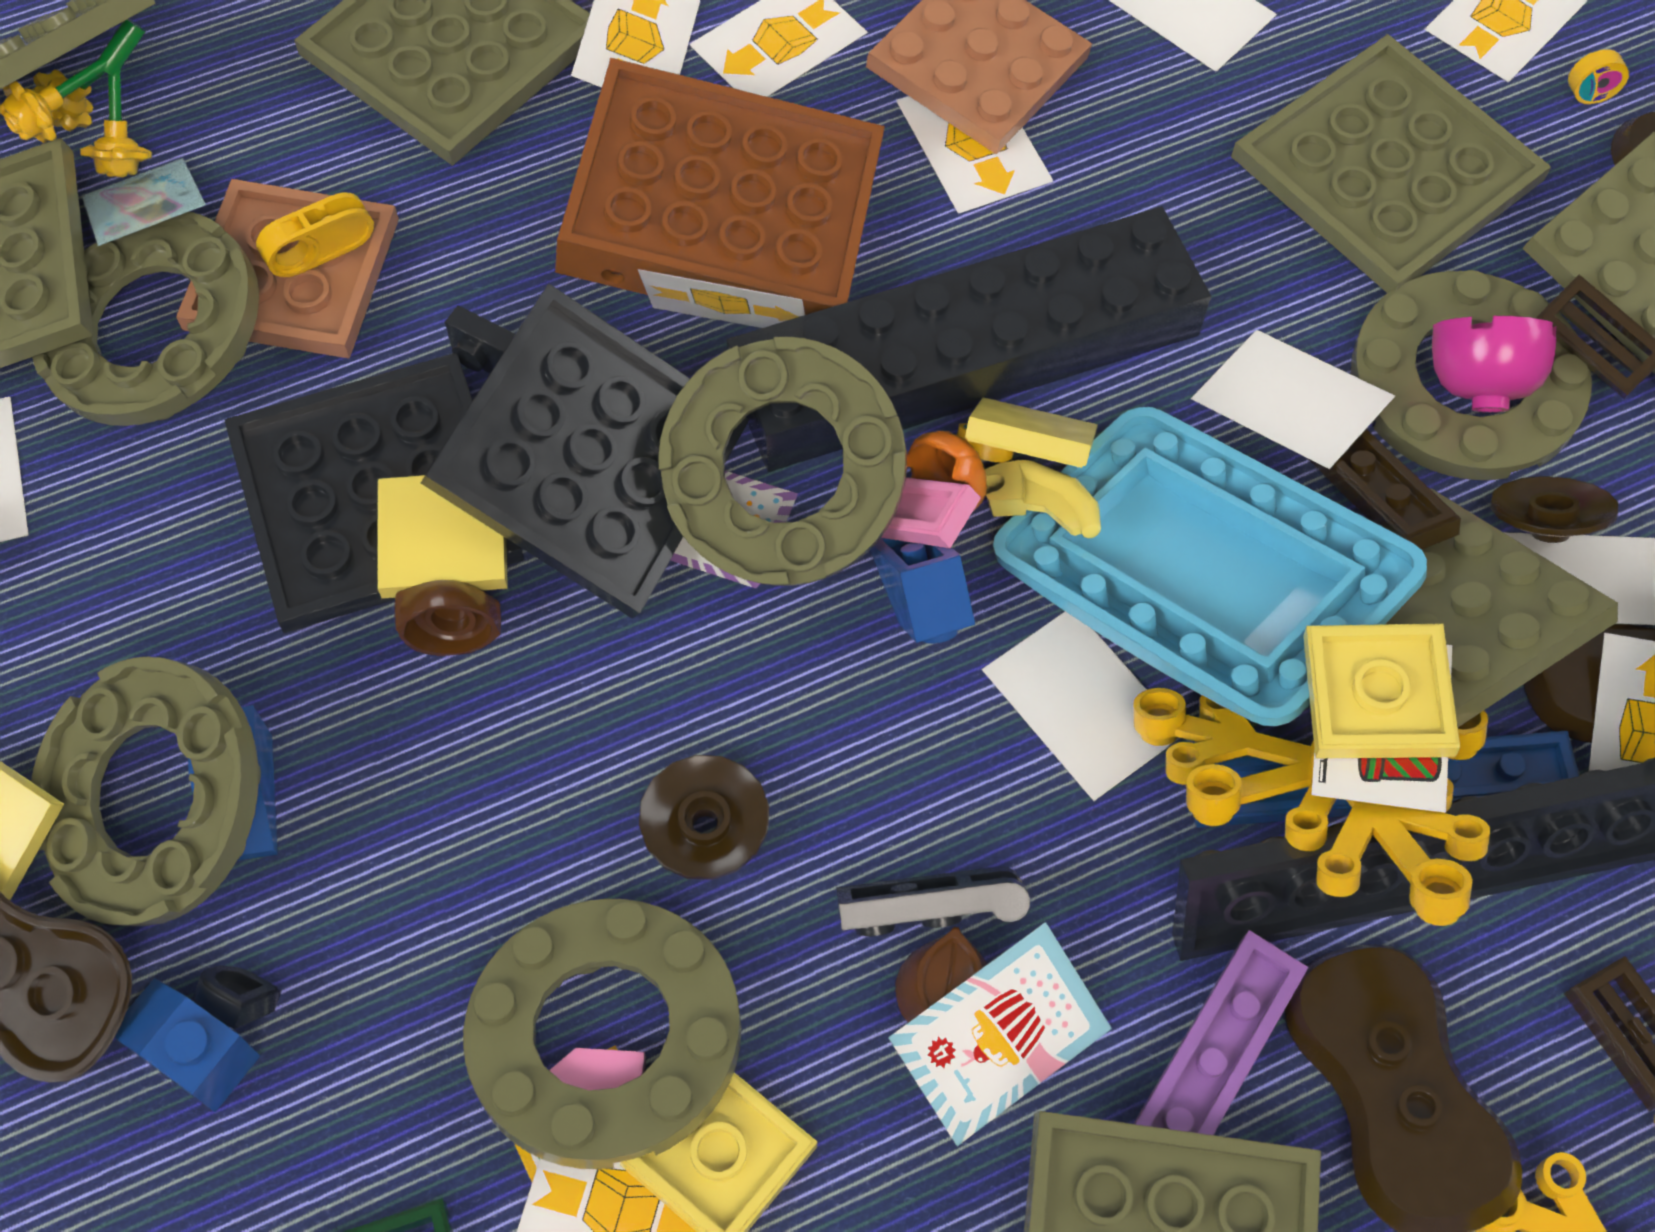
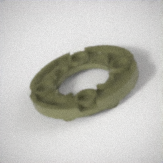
(187, 366)
(720, 399)
(1437, 435)
(72, 760)
(610, 1124)

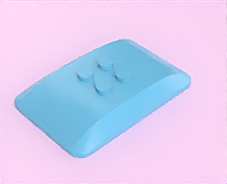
(1211, 563)

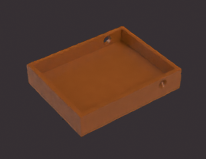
(717, 189)

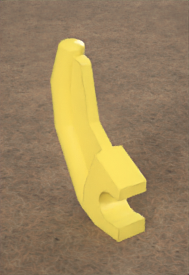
(1034, 487)

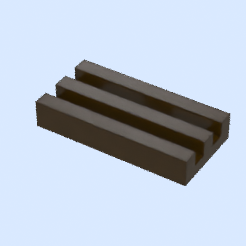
(1588, 355)
(1609, 1034)

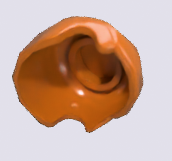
(947, 459)

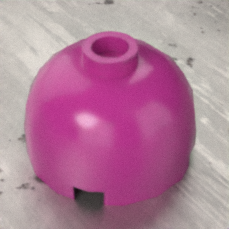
(1493, 359)

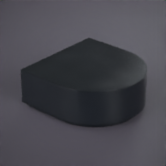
(235, 995)

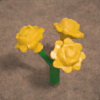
(64, 105)

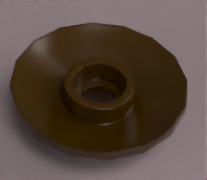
(1554, 507)
(699, 789)

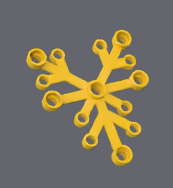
(1215, 792)

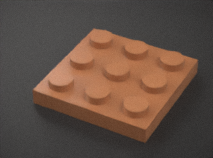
(979, 63)
(310, 310)

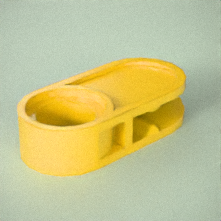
(323, 233)

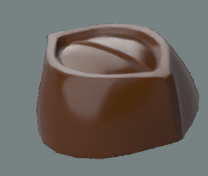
(446, 618)
(935, 972)

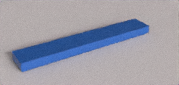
(1496, 768)

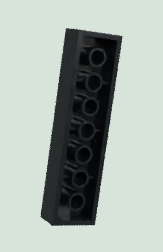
(998, 327)

